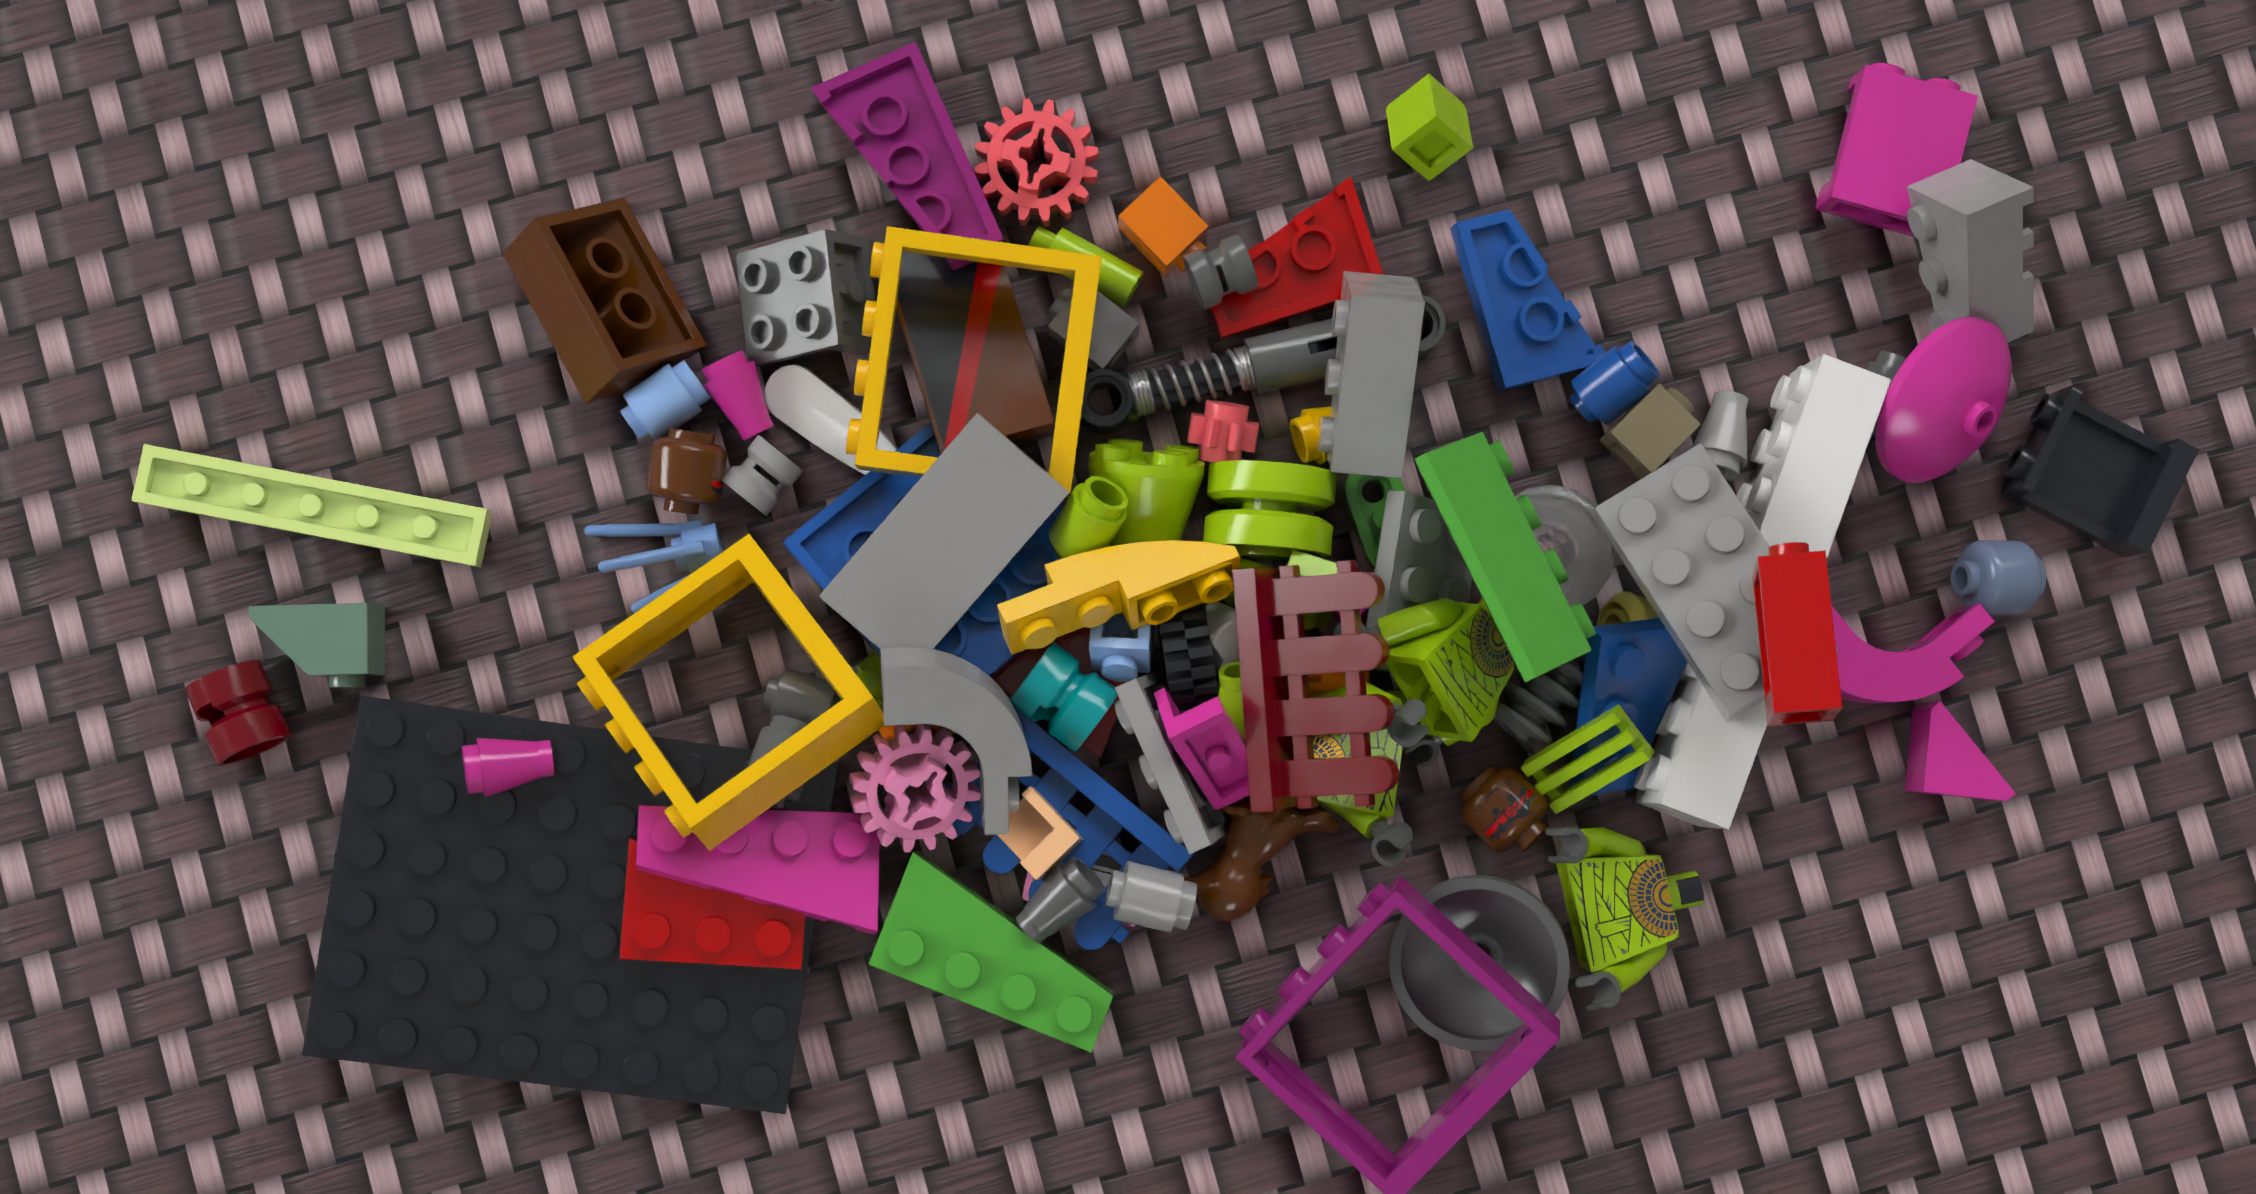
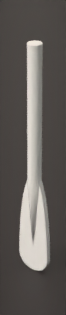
(815, 411)

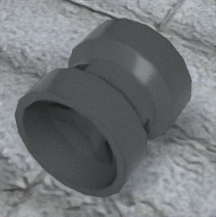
(1232, 265)

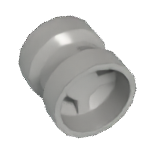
(752, 484)

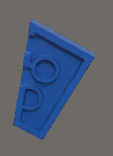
(1518, 308)
(1630, 667)

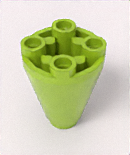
(1157, 485)

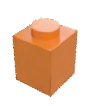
(1163, 227)

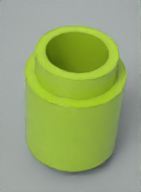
(1089, 517)

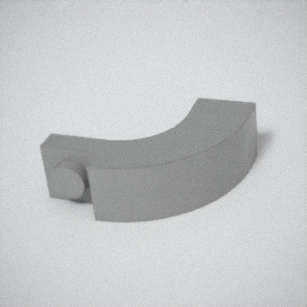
(955, 694)

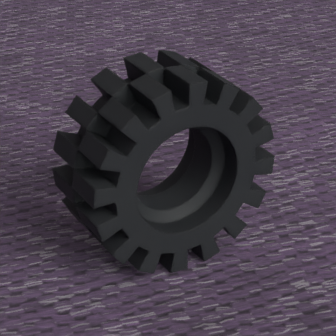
(1188, 658)

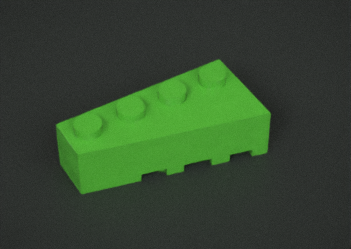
(978, 954)

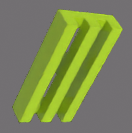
(1551, 783)

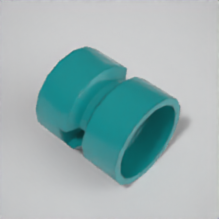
(1064, 697)

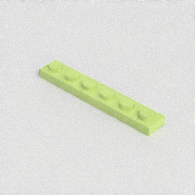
(312, 505)

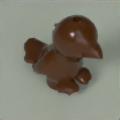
(1235, 880)

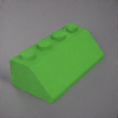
(1504, 556)

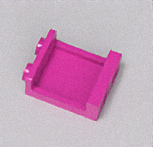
(1891, 139)

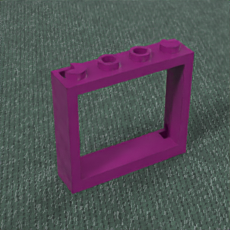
(1514, 1058)

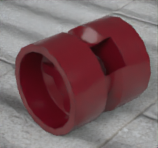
(238, 712)

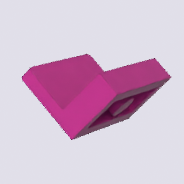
(1209, 748)

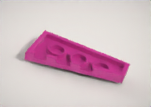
(781, 858)

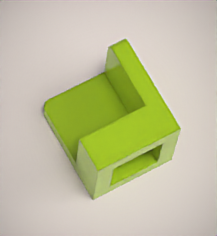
(1429, 127)

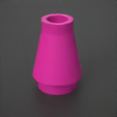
(738, 393)
(504, 764)

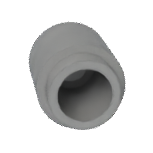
(1151, 897)

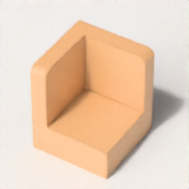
(1039, 834)

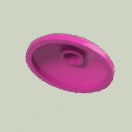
(1944, 400)

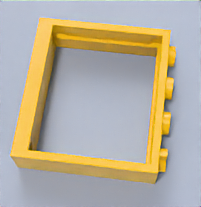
(879, 324)
(777, 771)

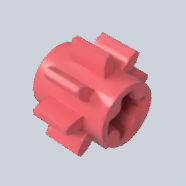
(1223, 431)

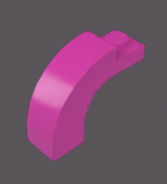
(1915, 672)

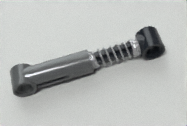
(1263, 364)

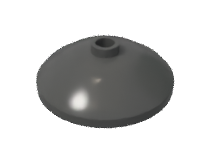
(1522, 940)

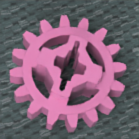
(919, 811)

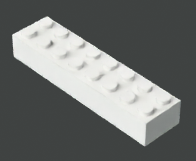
(1794, 496)

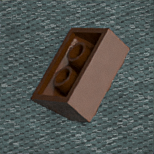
(602, 297)

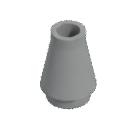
(1725, 433)

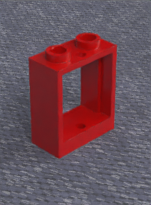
(1796, 635)

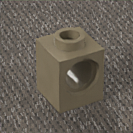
(1651, 430)

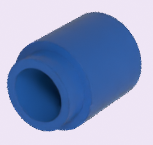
(1613, 383)

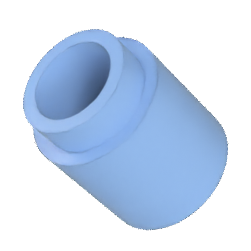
(664, 401)

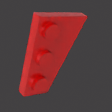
(1302, 265)
(704, 926)

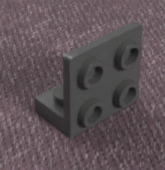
(805, 296)

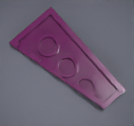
(910, 143)

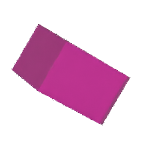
(1947, 760)

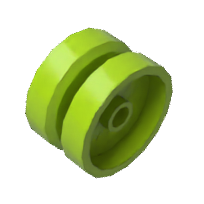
(1269, 503)

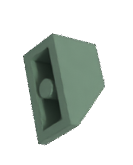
(328, 639)

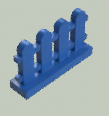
(1098, 829)

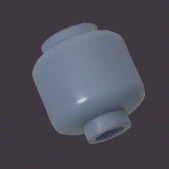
(1999, 576)

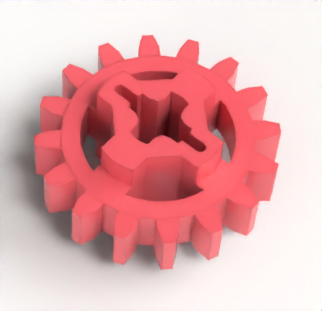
(1059, 166)

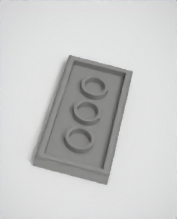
(945, 540)

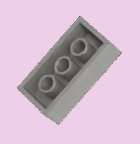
(1695, 564)

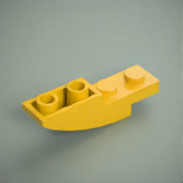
(1139, 579)

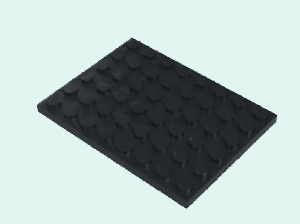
(495, 922)

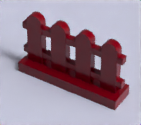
(1276, 689)

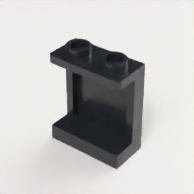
(2096, 473)

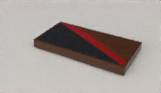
(969, 348)

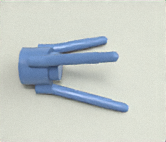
(690, 551)

